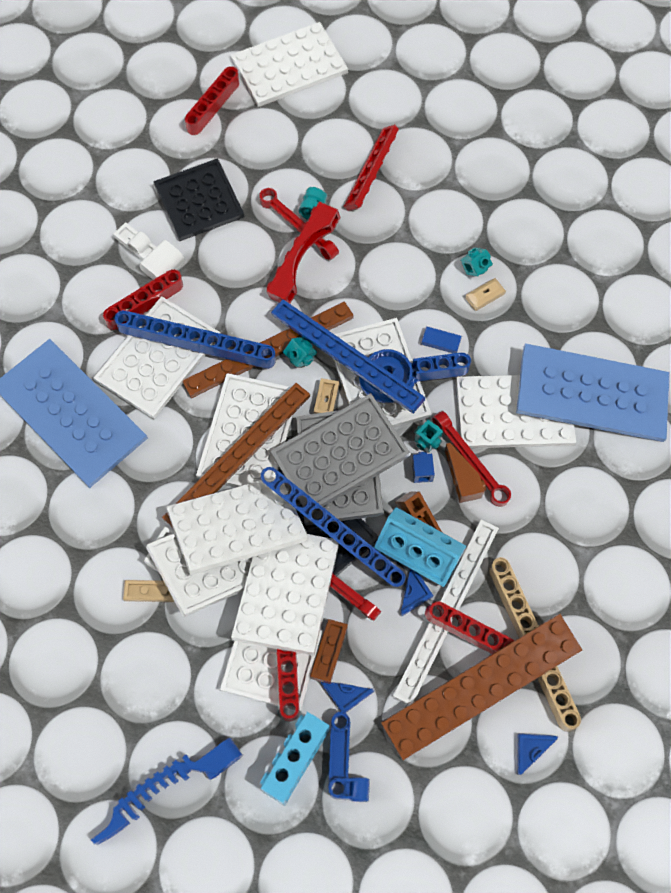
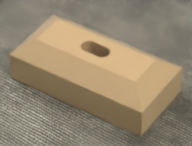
(479, 299)
(329, 390)

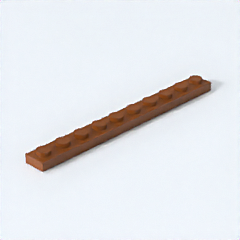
(216, 374)
(246, 445)

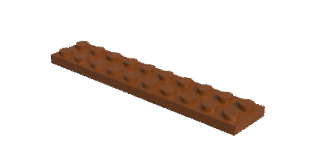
(481, 686)

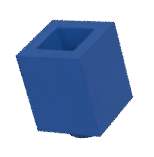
(423, 467)

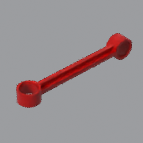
(327, 248)
(443, 421)
(354, 598)

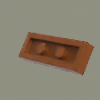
(329, 651)

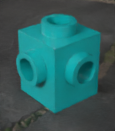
(476, 261)
(300, 352)
(428, 436)

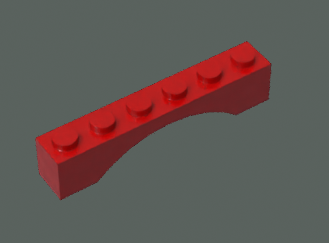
(321, 223)

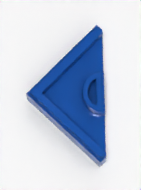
(416, 593)
(346, 695)
(531, 748)

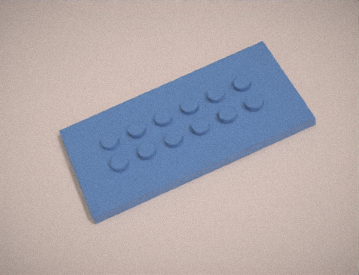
(593, 392)
(70, 413)

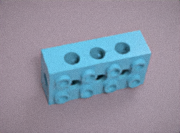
(419, 546)
(305, 725)

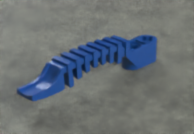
(211, 764)

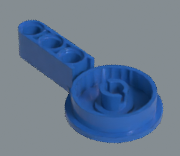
(411, 373)

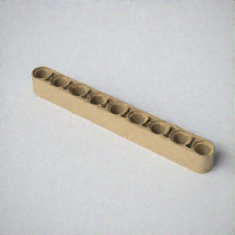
(525, 613)

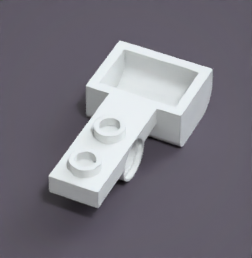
(154, 259)

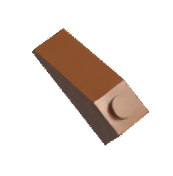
(465, 477)
(415, 505)

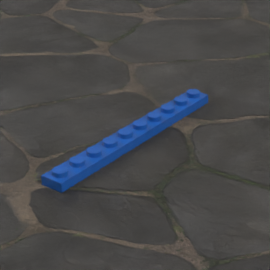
(348, 356)

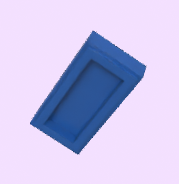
(441, 340)

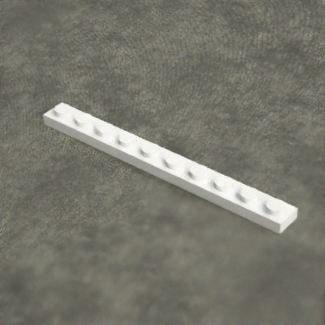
(453, 596)

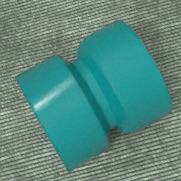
(310, 200)

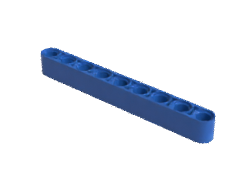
(202, 345)
(341, 531)

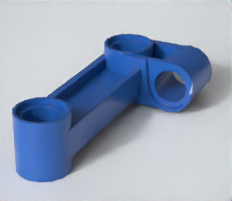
(354, 788)

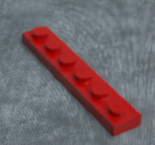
(371, 167)

